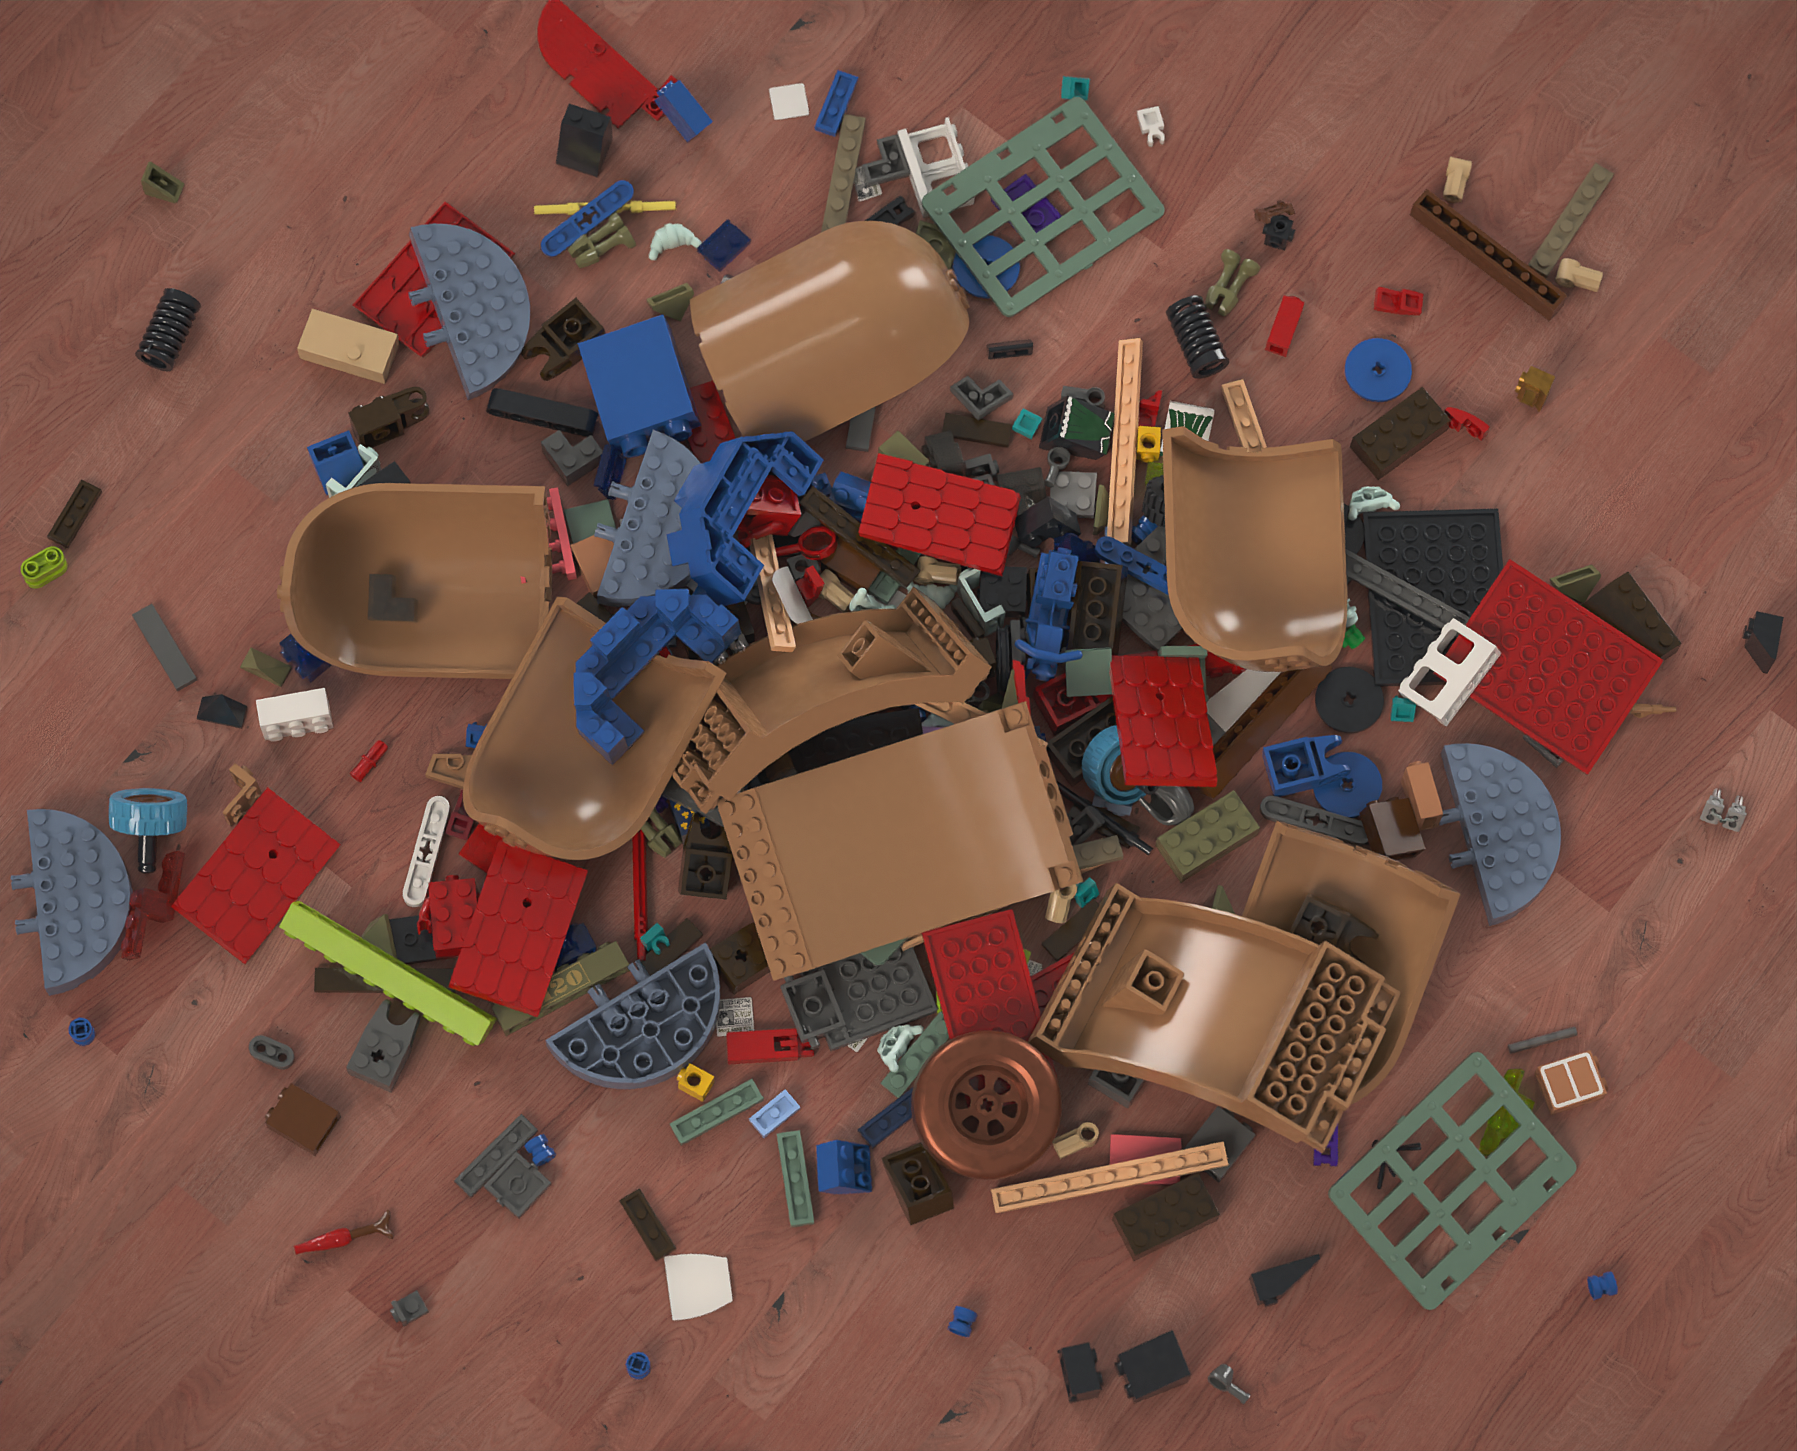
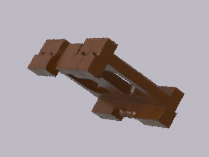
(1279, 208)

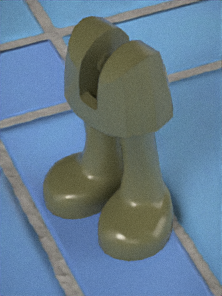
(589, 254)
(1231, 261)
(664, 829)

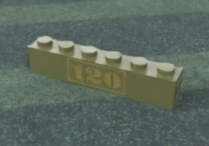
(569, 984)

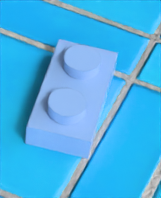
(774, 1113)

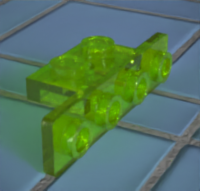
(1502, 1123)

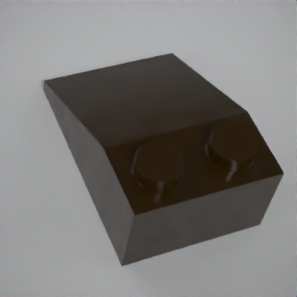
(918, 1183)

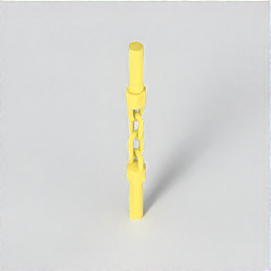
(634, 207)

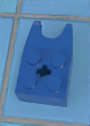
(1309, 761)

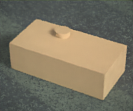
(348, 346)

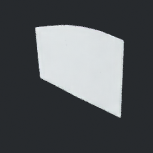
(790, 596)
(697, 1284)

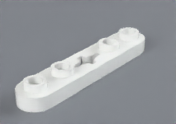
(431, 830)

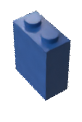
(682, 109)

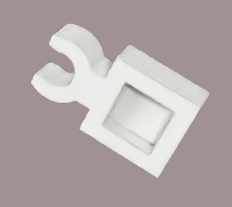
(1151, 122)

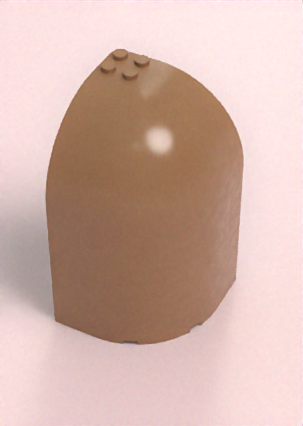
(830, 328)
(450, 550)
(1257, 550)
(544, 782)
(1400, 904)

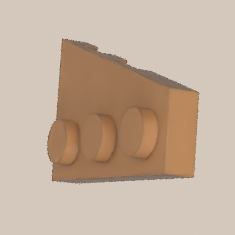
(448, 769)

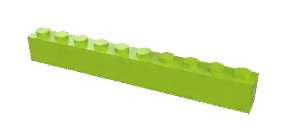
(388, 973)

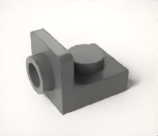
(978, 466)
(408, 1309)

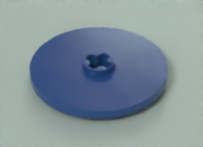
(989, 249)
(1391, 360)
(1365, 786)

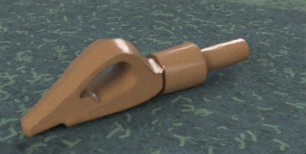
(1643, 710)

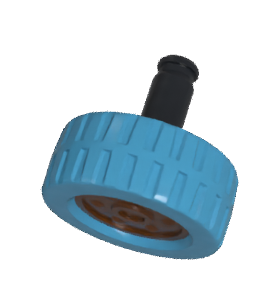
(1104, 770)
(148, 815)

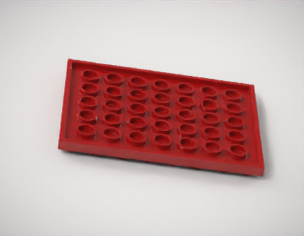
(1559, 668)

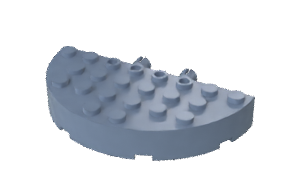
(476, 300)
(641, 549)
(1506, 826)
(79, 898)
(648, 1028)

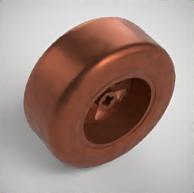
(978, 1153)

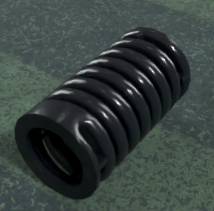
(168, 329)
(1197, 337)

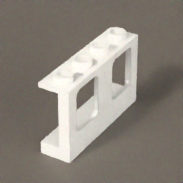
(924, 174)
(1460, 678)

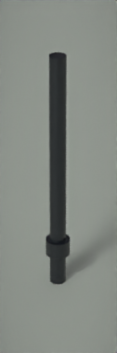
(1131, 838)

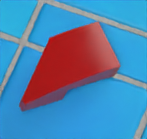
(1149, 410)

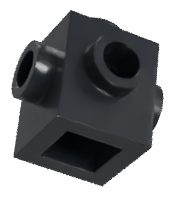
(1278, 232)

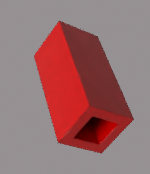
(1285, 325)

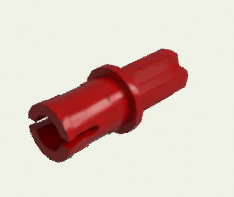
(369, 761)

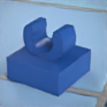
(822, 484)
(473, 734)

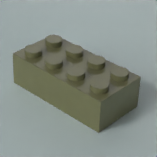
(1207, 836)

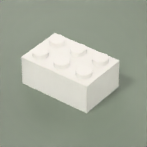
(294, 714)

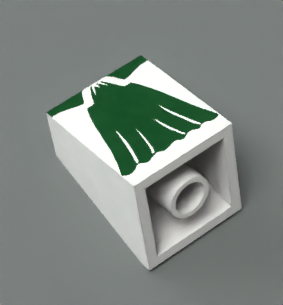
(1192, 417)

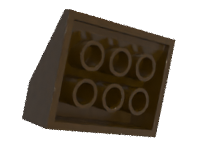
(1633, 614)

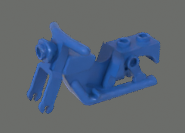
(1049, 614)

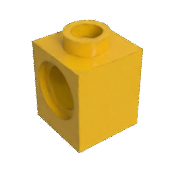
(1150, 435)
(699, 1091)

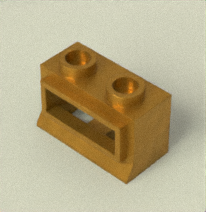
(1534, 387)

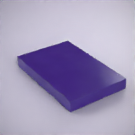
(1038, 215)

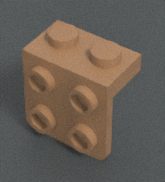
(245, 798)

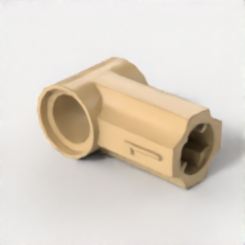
(1457, 175)
(1572, 274)
(936, 572)
(835, 592)
(1059, 904)
(1073, 1141)

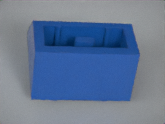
(336, 459)
(850, 494)
(843, 1167)

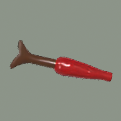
(343, 1236)

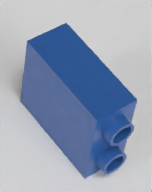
(639, 385)

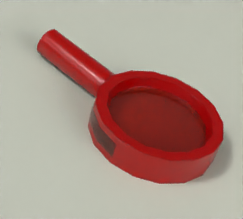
(813, 544)

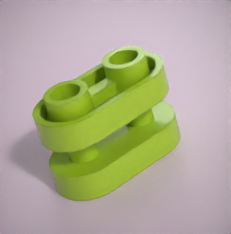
(44, 567)

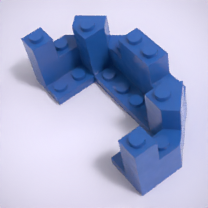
(717, 500)
(628, 646)

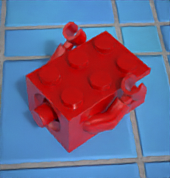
(771, 512)
(450, 912)

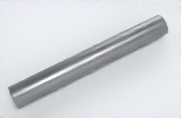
(1541, 1040)

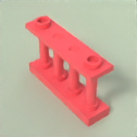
(561, 544)

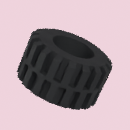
(1153, 502)

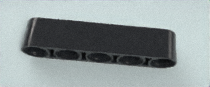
(542, 412)

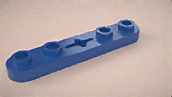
(605, 205)
(1117, 553)

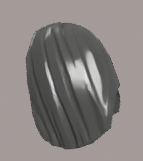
(1170, 805)

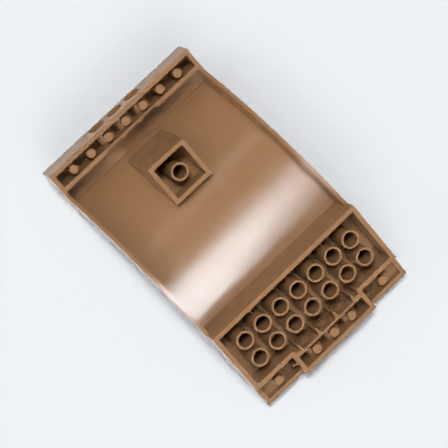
(836, 673)
(900, 840)
(1219, 1012)

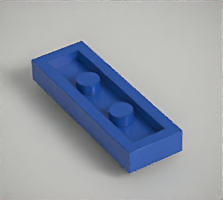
(836, 103)

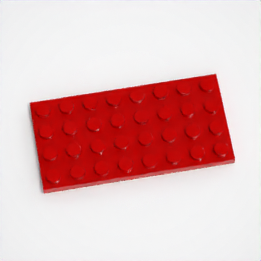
(983, 983)

